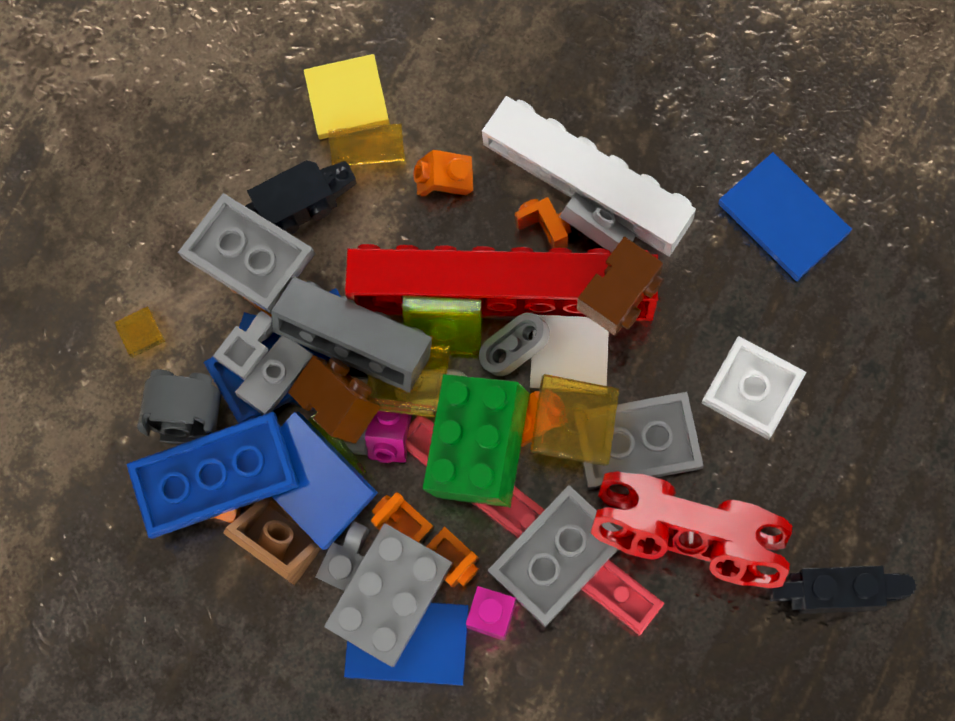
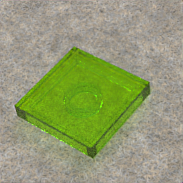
(447, 321)

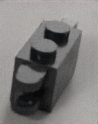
(301, 194)
(843, 589)

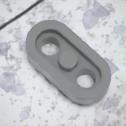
(515, 342)

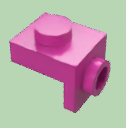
(387, 437)

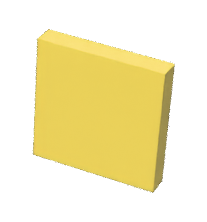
(346, 95)

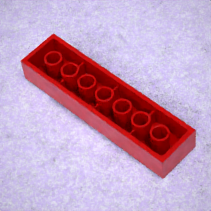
(502, 280)

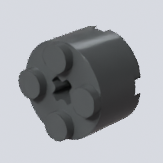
(179, 406)

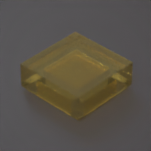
(139, 332)

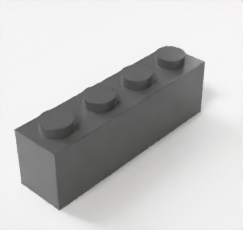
(351, 333)

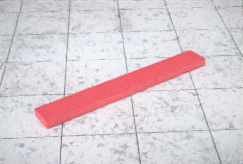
(608, 587)

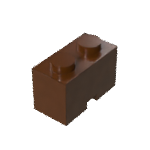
(627, 280)
(340, 401)

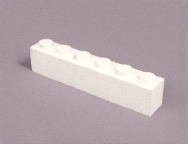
(578, 167)

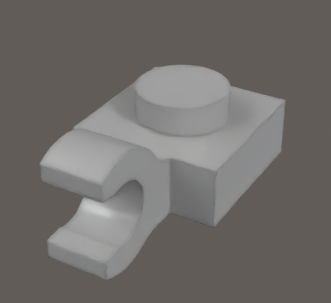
(243, 349)
(344, 560)

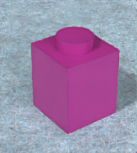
(491, 613)

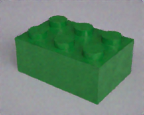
(476, 440)

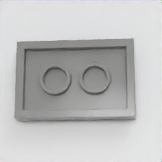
(246, 252)
(651, 439)
(553, 557)
(388, 595)

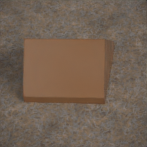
(274, 539)

